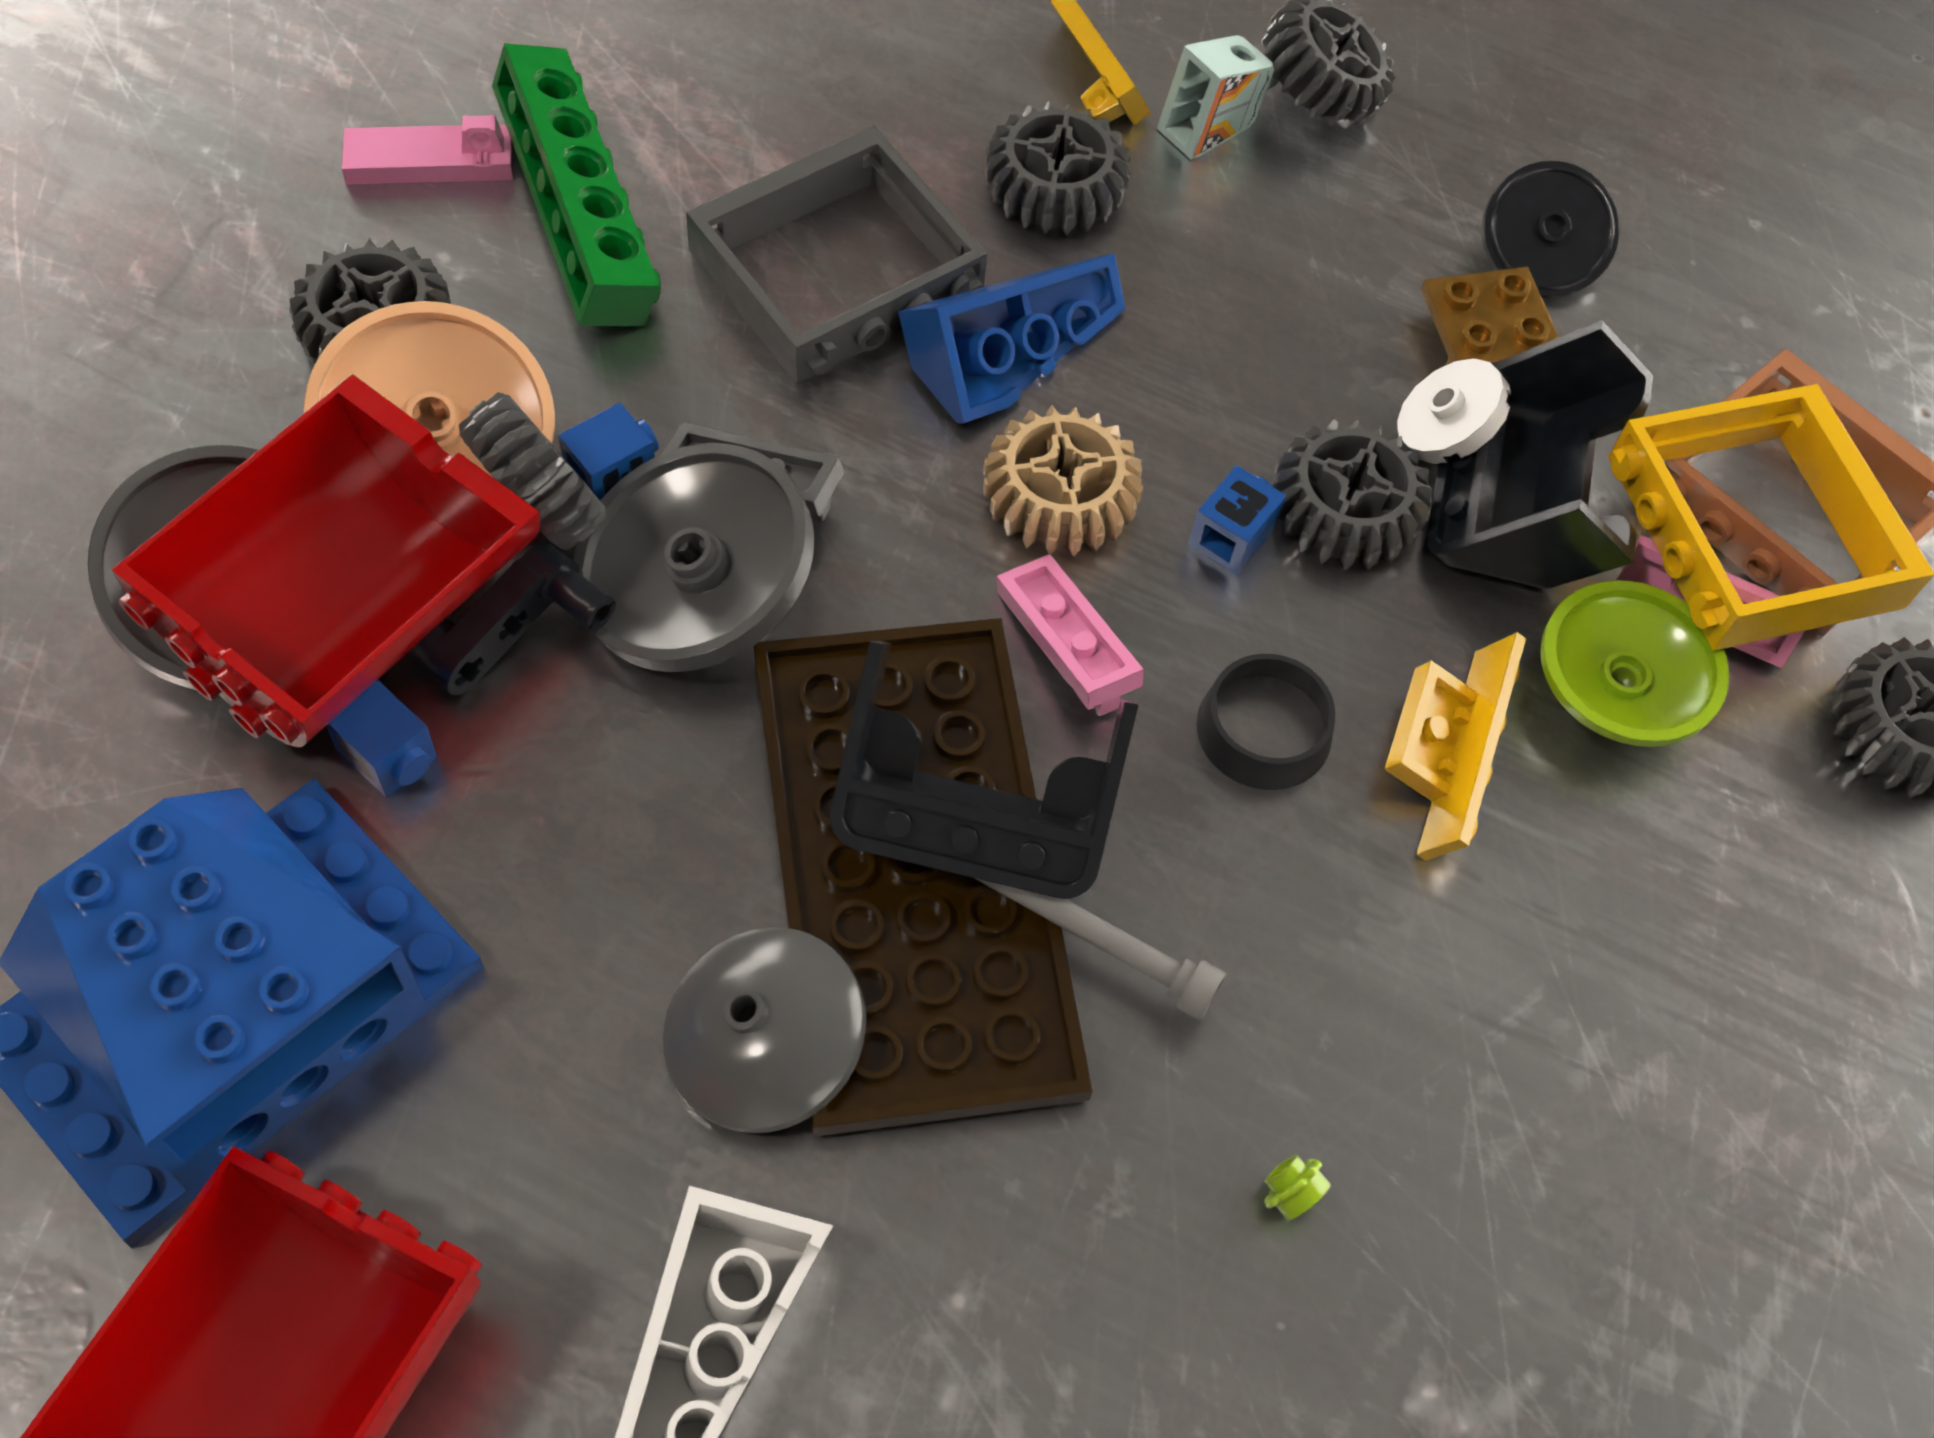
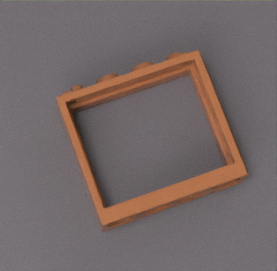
(1756, 549)

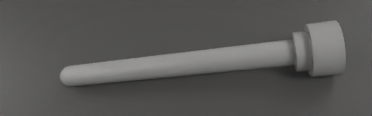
(1189, 983)

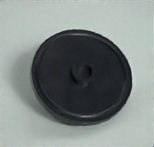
(1553, 223)

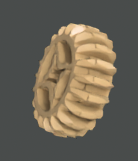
(1048, 479)

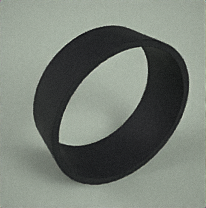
(1251, 768)

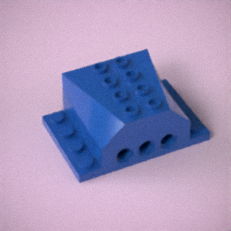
(209, 989)

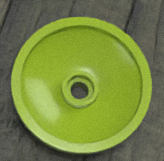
(1647, 644)

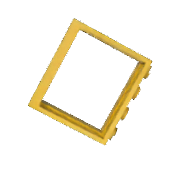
(1836, 477)

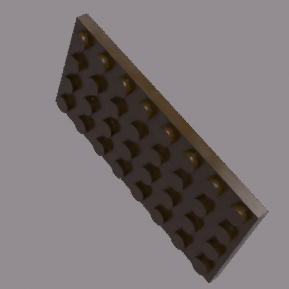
(955, 979)

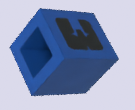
(607, 447)
(1236, 519)
(383, 739)

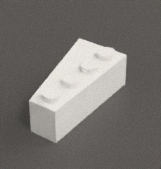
(715, 1313)

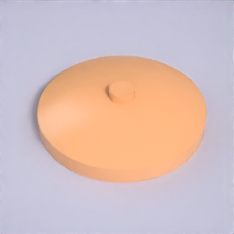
(435, 367)

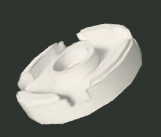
(1454, 410)

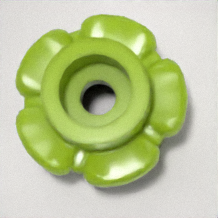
(1295, 1186)

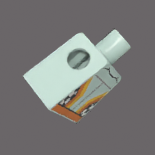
(1215, 93)

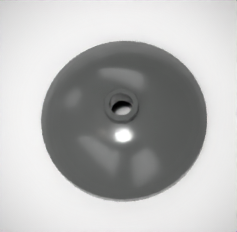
(788, 1054)

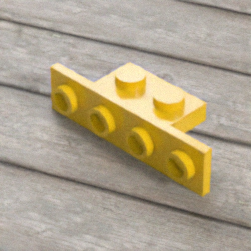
(1451, 739)

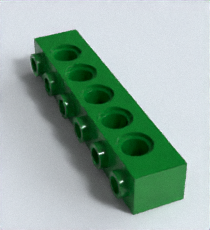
(575, 187)

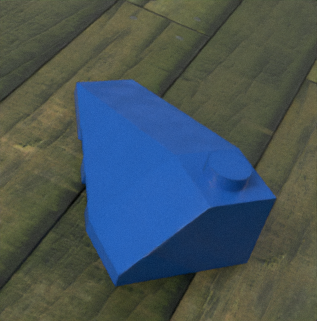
(999, 338)

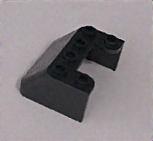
(1524, 495)

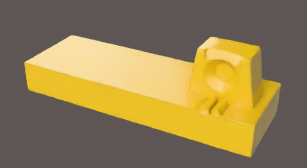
(1114, 90)

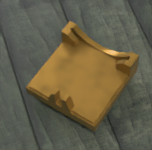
(1488, 314)

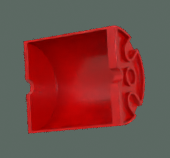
(322, 562)
(267, 1319)

